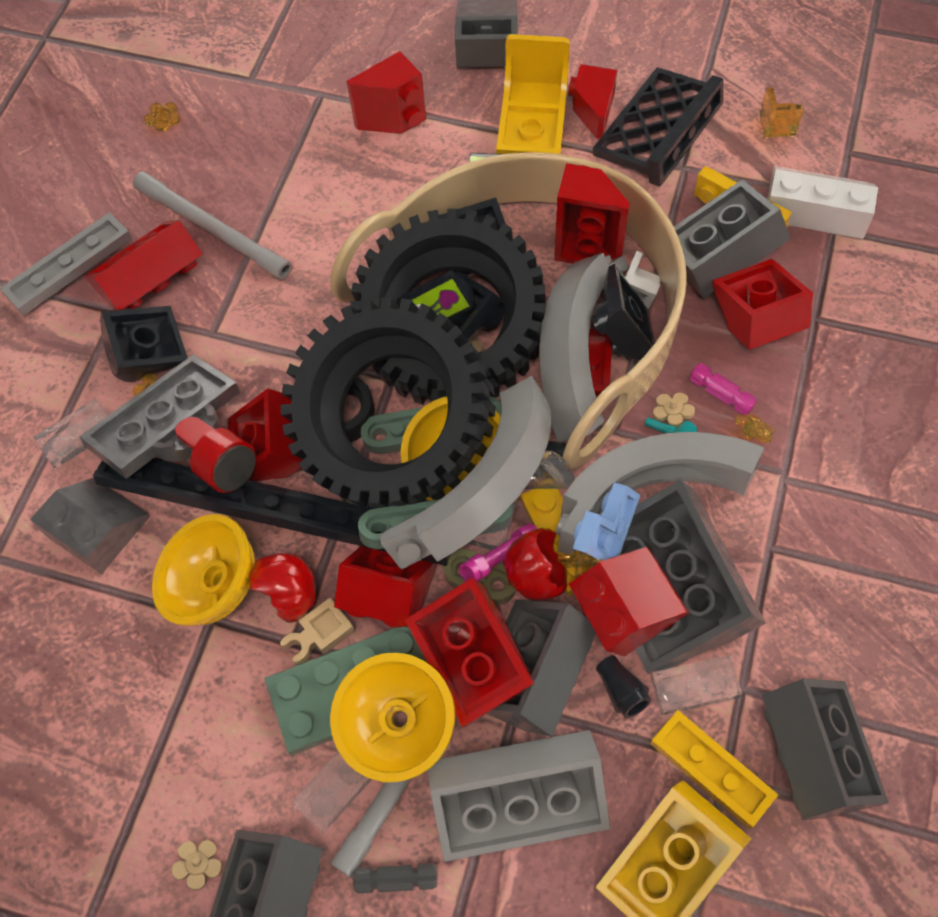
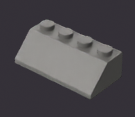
(518, 795)

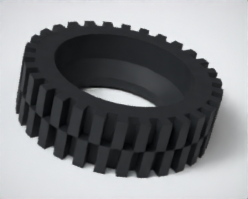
(466, 247)
(336, 363)

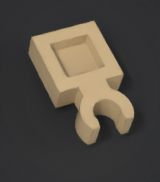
(322, 628)

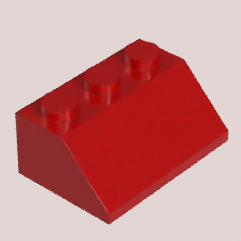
(589, 215)
(145, 266)

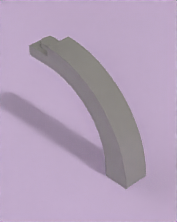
(565, 342)
(655, 460)
(486, 489)

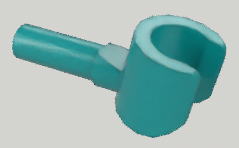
(685, 426)

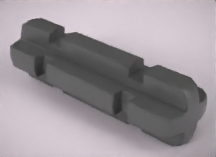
(395, 878)

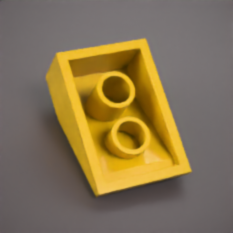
(674, 857)

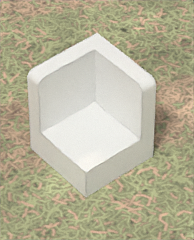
(642, 281)

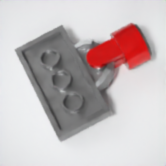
(177, 423)

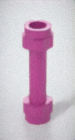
(481, 566)

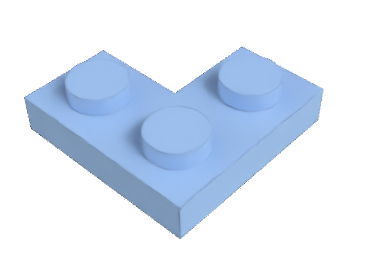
(605, 534)

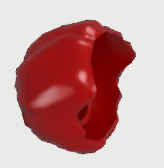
(534, 567)
(286, 582)

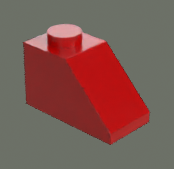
(593, 96)

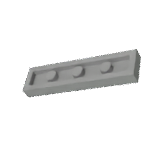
(66, 263)

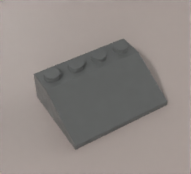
(699, 570)

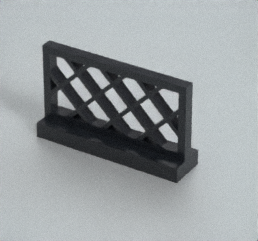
(681, 130)

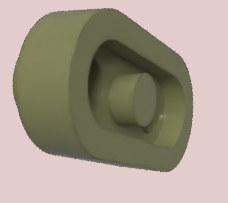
(497, 575)

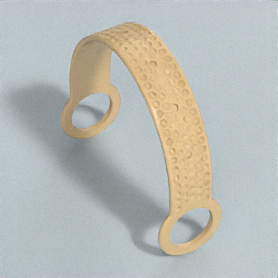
(538, 179)

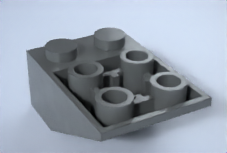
(483, 30)

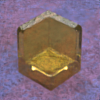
(779, 118)

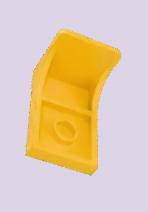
(534, 94)

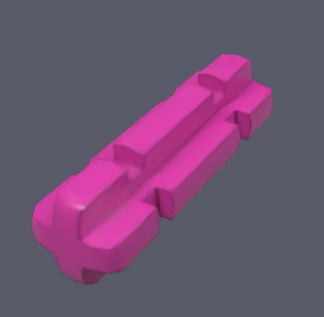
(723, 389)

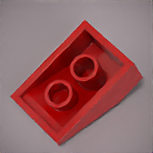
(471, 650)

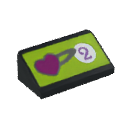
(444, 294)

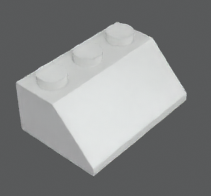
(824, 201)

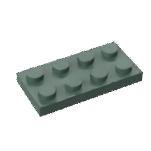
(306, 692)

